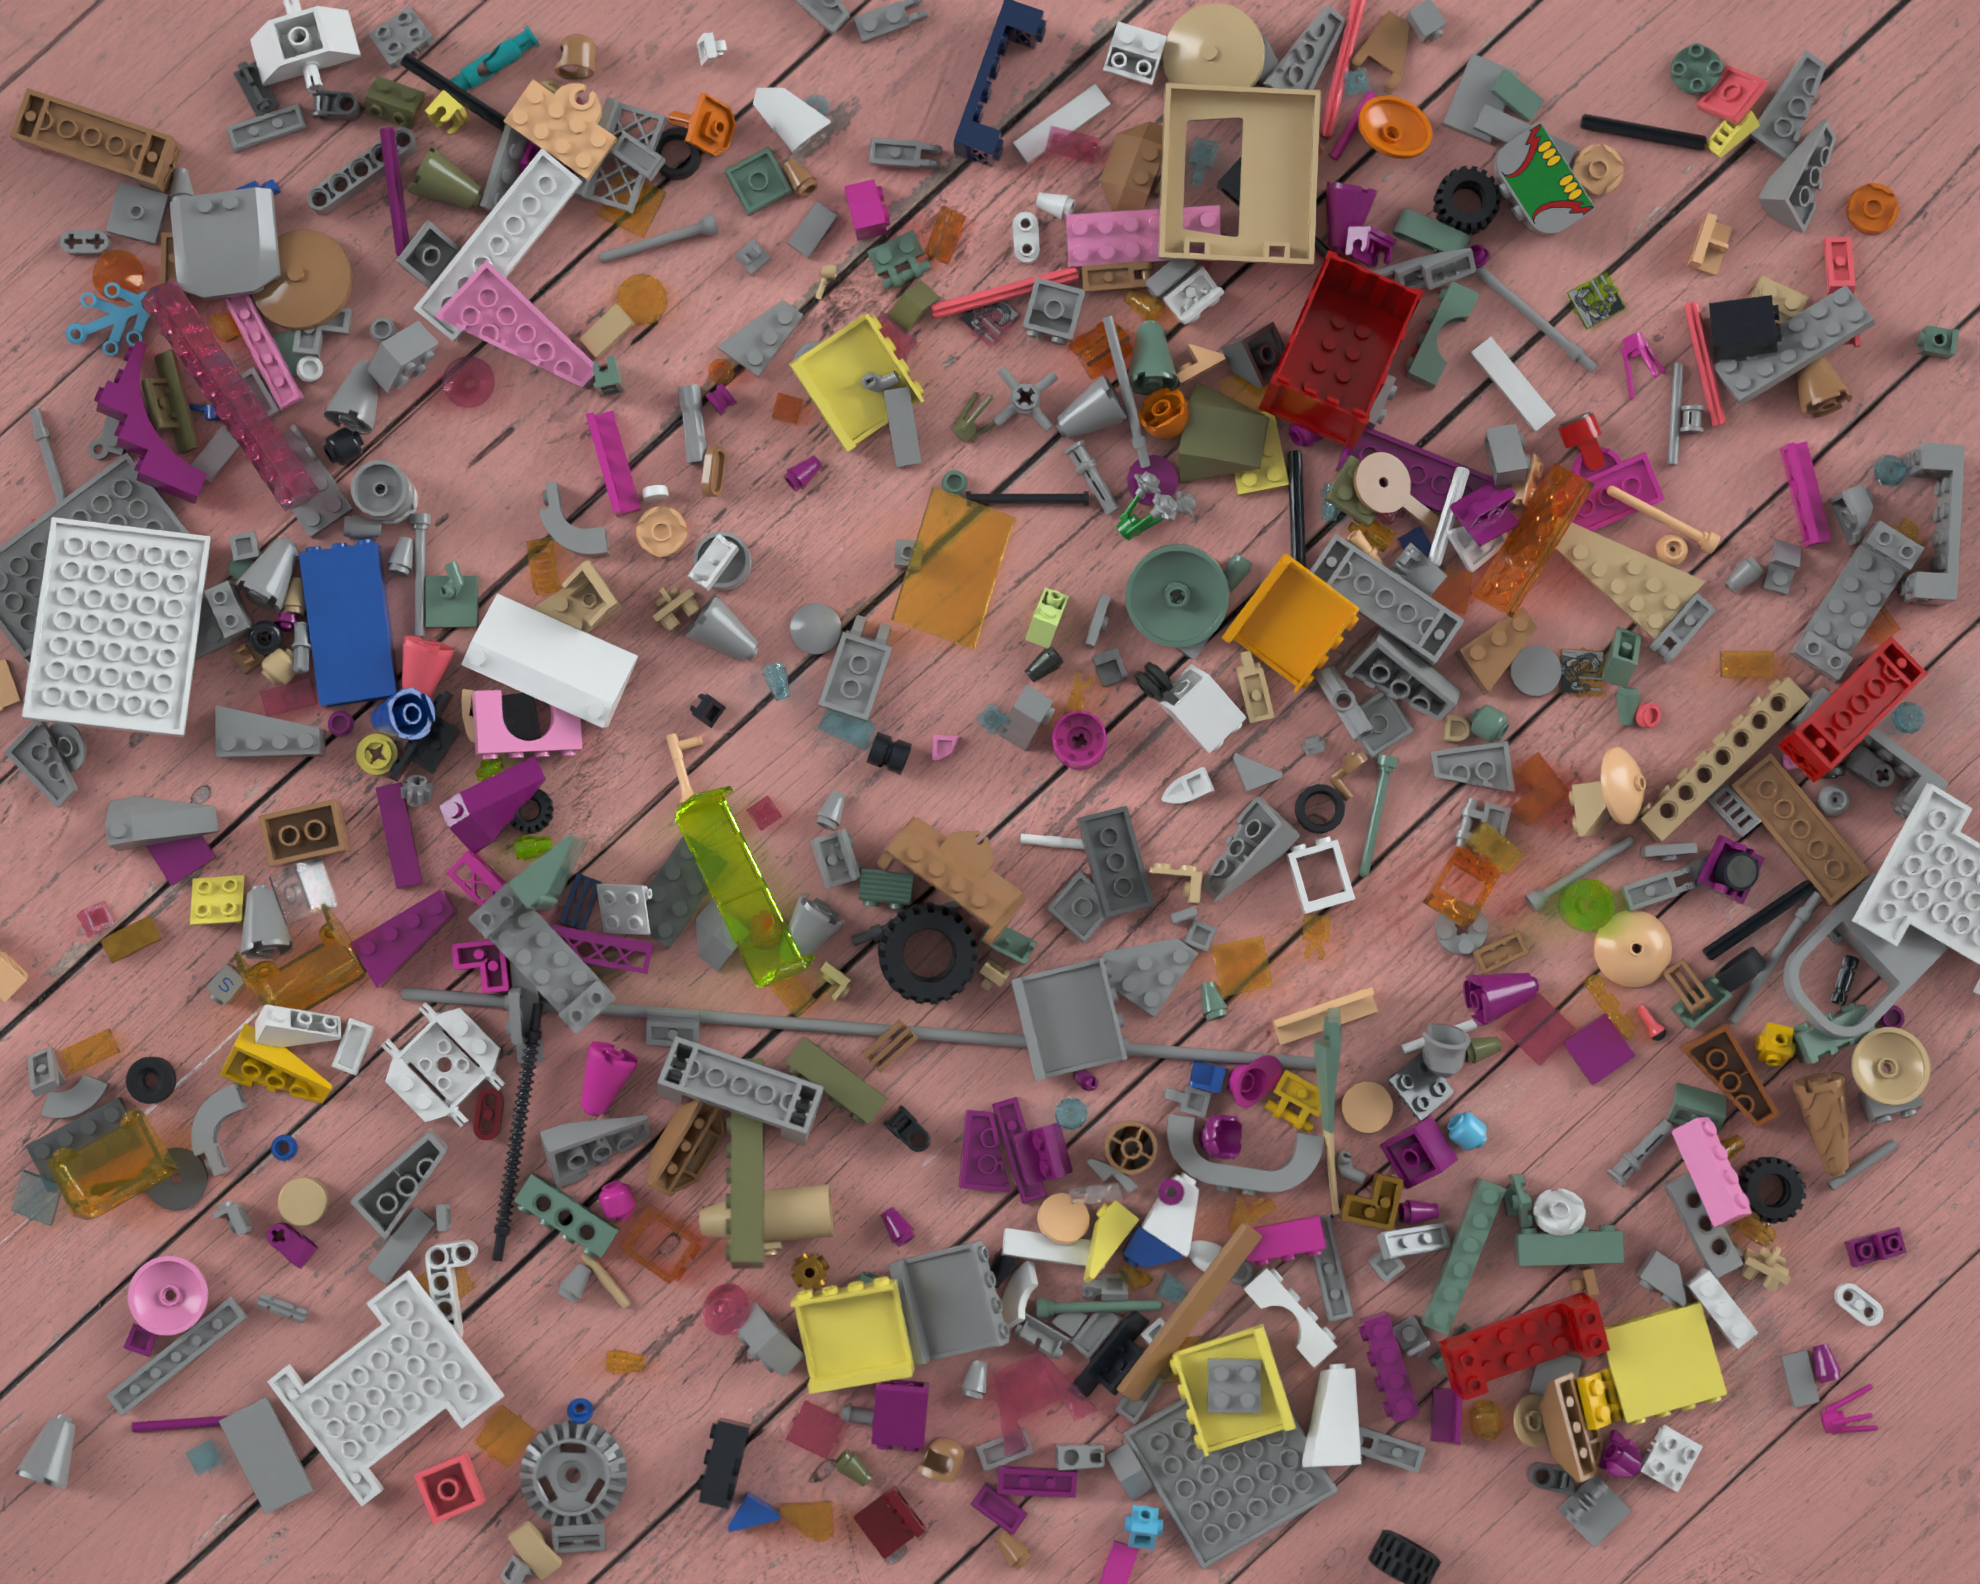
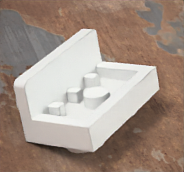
(1192, 295)

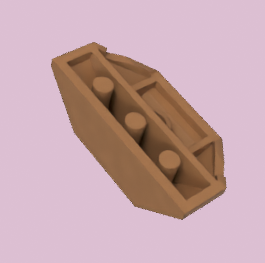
(1133, 167)
(686, 1147)
(1566, 1429)

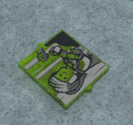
(1596, 300)

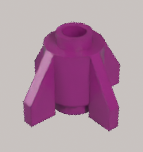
(1621, 1457)

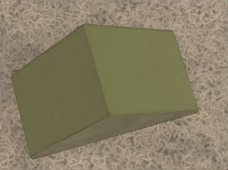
(913, 305)

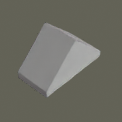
(1253, 774)
(1129, 1471)

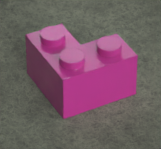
(866, 209)
(485, 955)

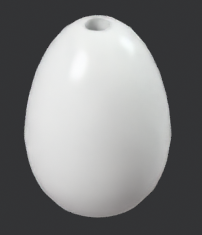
(1203, 1253)

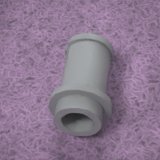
(856, 1415)

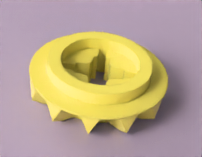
(365, 757)

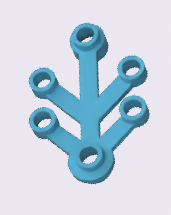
(117, 316)

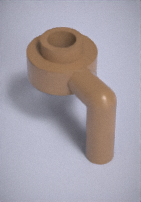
(1351, 761)

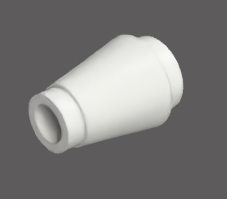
(1056, 204)

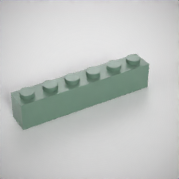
(1462, 1256)

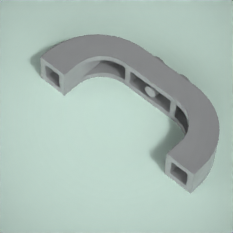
(1298, 1168)

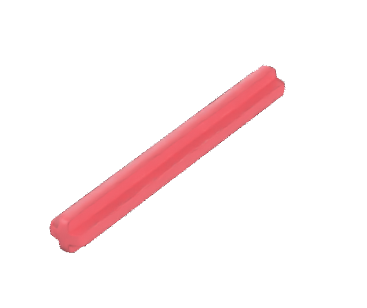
(1705, 364)

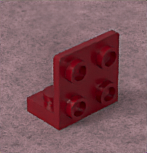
(889, 1522)

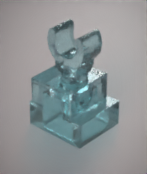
(1171, 1289)

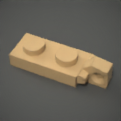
(1254, 689)

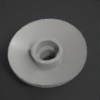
(70, 744)

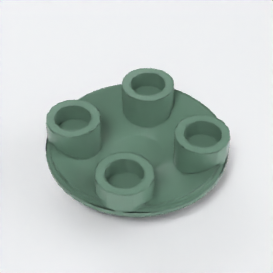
(1696, 69)

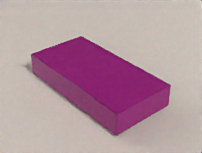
(999, 1508)

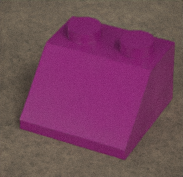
(1419, 1152)

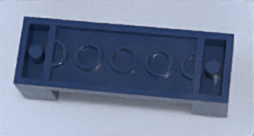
(1017, 24)

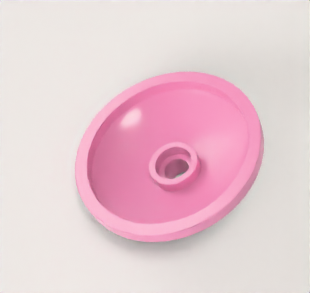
(149, 1295)

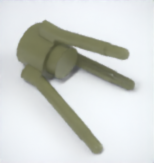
(965, 427)

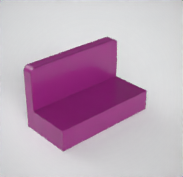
(1446, 1416)

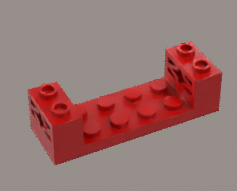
(1852, 709)
(1523, 1342)

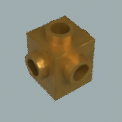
(819, 1266)

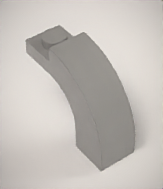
(583, 542)
(208, 1123)

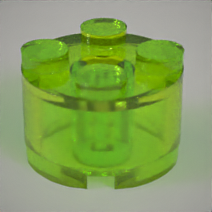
(1601, 905)

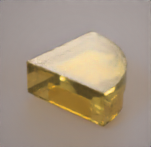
(1134, 1278)

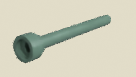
(1386, 766)
(1047, 1307)

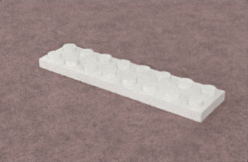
(505, 232)

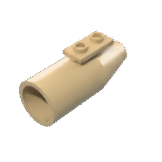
(788, 1216)

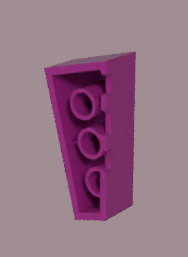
(396, 941)

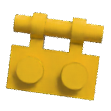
(1299, 1092)
(1594, 1400)

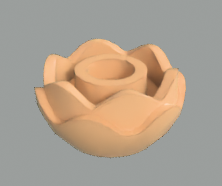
(1663, 549)

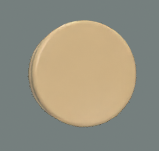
(303, 1201)

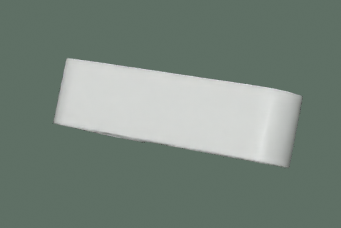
(447, 1269)

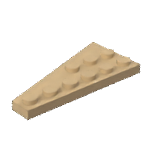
(1634, 582)

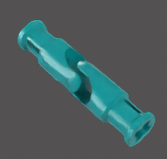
(503, 55)

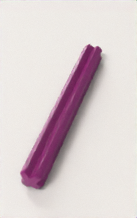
(395, 189)

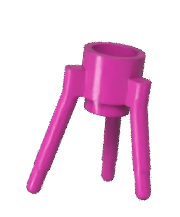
(1638, 346)
(1834, 1421)

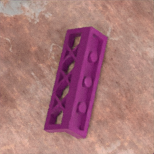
(607, 940)

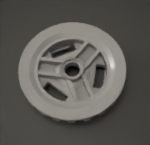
(602, 1460)

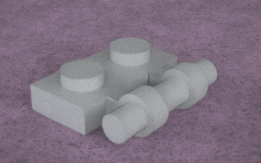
(1493, 814)

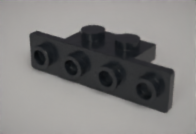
(431, 748)
(1114, 1358)

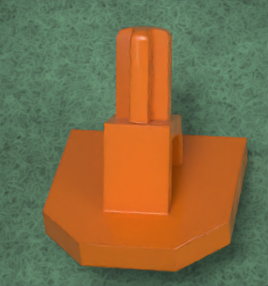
(709, 125)

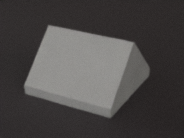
(428, 254)

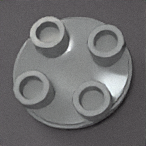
(815, 628)

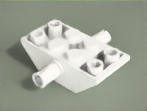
(304, 44)

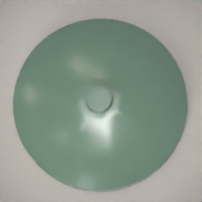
(1177, 595)

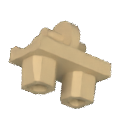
(666, 614)
(1768, 1263)

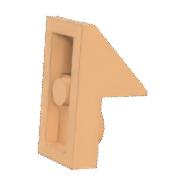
(1204, 360)

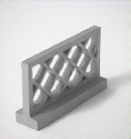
(610, 121)

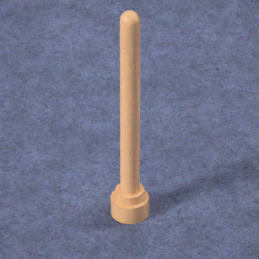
(1707, 540)

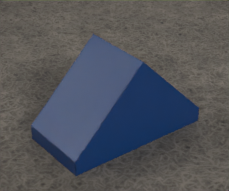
(753, 1512)

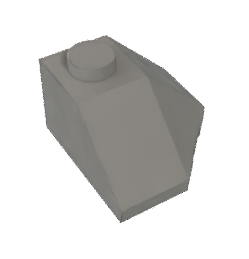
(1853, 511)
(713, 937)

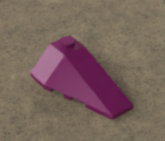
(485, 808)

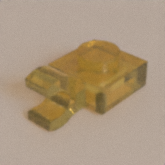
(1376, 534)
(1075, 700)

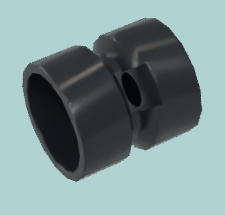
(889, 753)

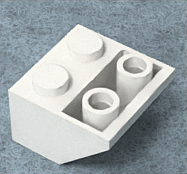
(1135, 53)

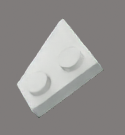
(1469, 551)

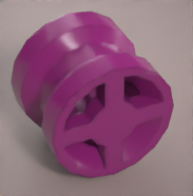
(720, 399)

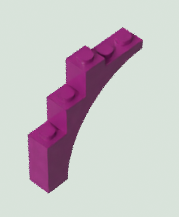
(160, 466)

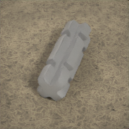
(282, 1308)

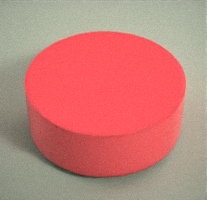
(1648, 715)

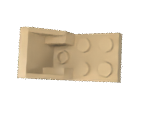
(582, 601)

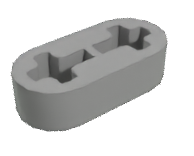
(85, 236)

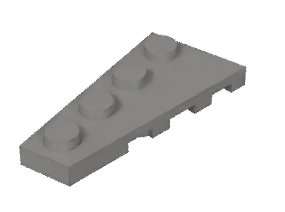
(1789, 107)

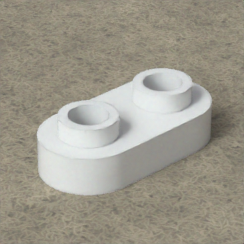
(1026, 237)
(1858, 1303)

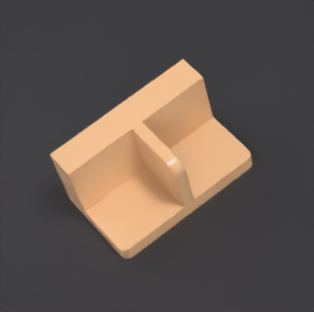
(1709, 245)

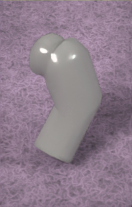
(878, 382)
(1346, 1169)

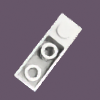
(293, 1027)

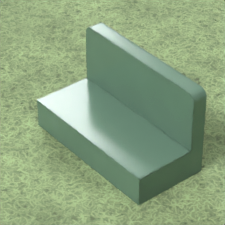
(1696, 1103)

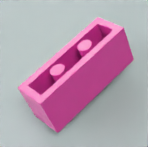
(1288, 1239)

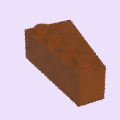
(1728, 1068)

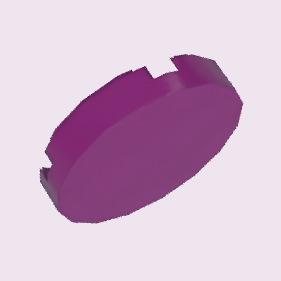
(1162, 470)

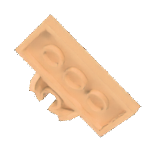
(563, 126)

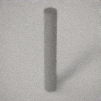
(1863, 1164)

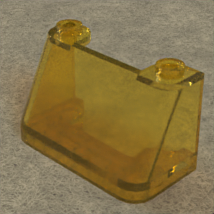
(112, 1167)

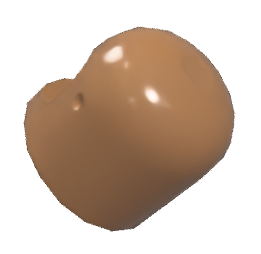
(578, 51)
(942, 1460)

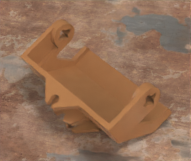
(959, 871)

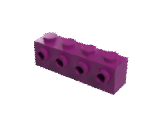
(1390, 1367)

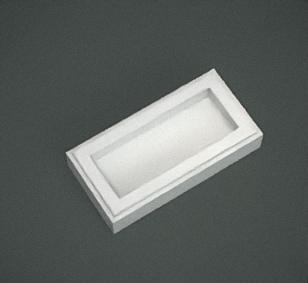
(353, 1046)

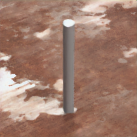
(1675, 414)

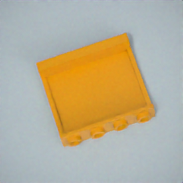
(1293, 621)

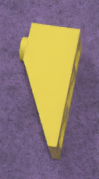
(1108, 1233)

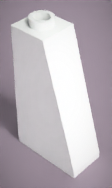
(1334, 1422)

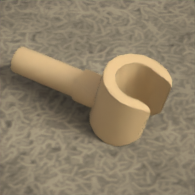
(827, 272)

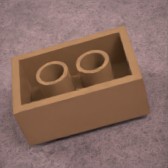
(304, 833)

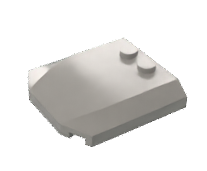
(225, 243)

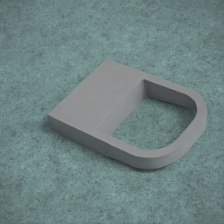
(1896, 965)

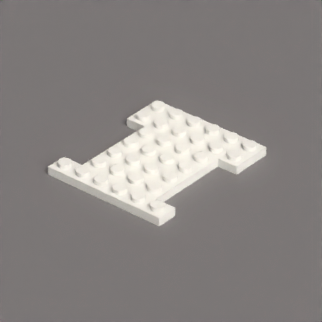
(1929, 879)
(387, 1386)

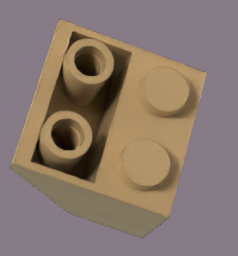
(1589, 808)

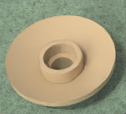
(1529, 1421)

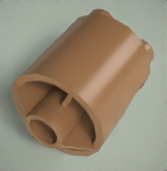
(1130, 1147)

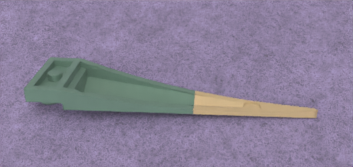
(1327, 1056)

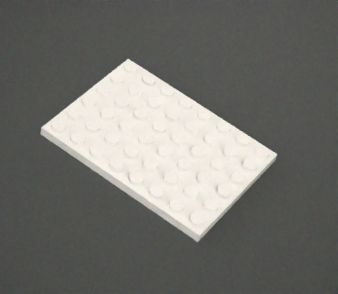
(117, 627)

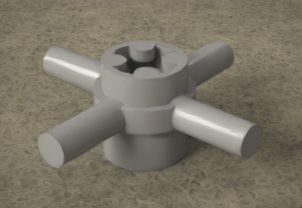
(1024, 408)

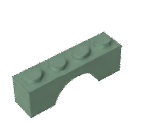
(1428, 363)

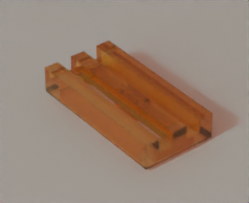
(947, 243)

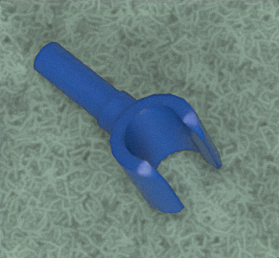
(210, 412)

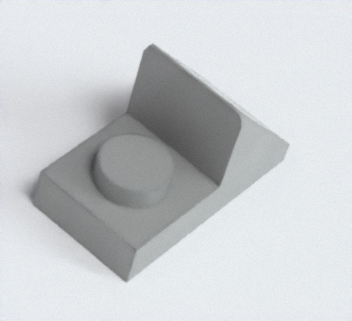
(1781, 567)
(44, 1072)

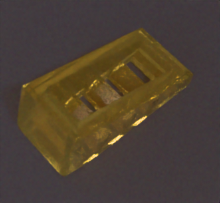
(544, 586)

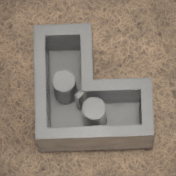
(769, 1341)

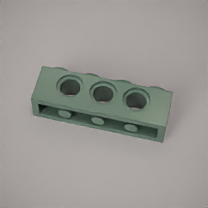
(528, 1203)

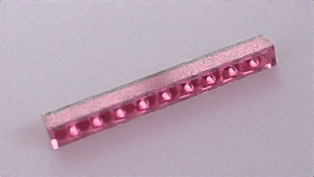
(229, 395)

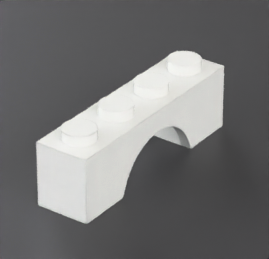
(1312, 1340)

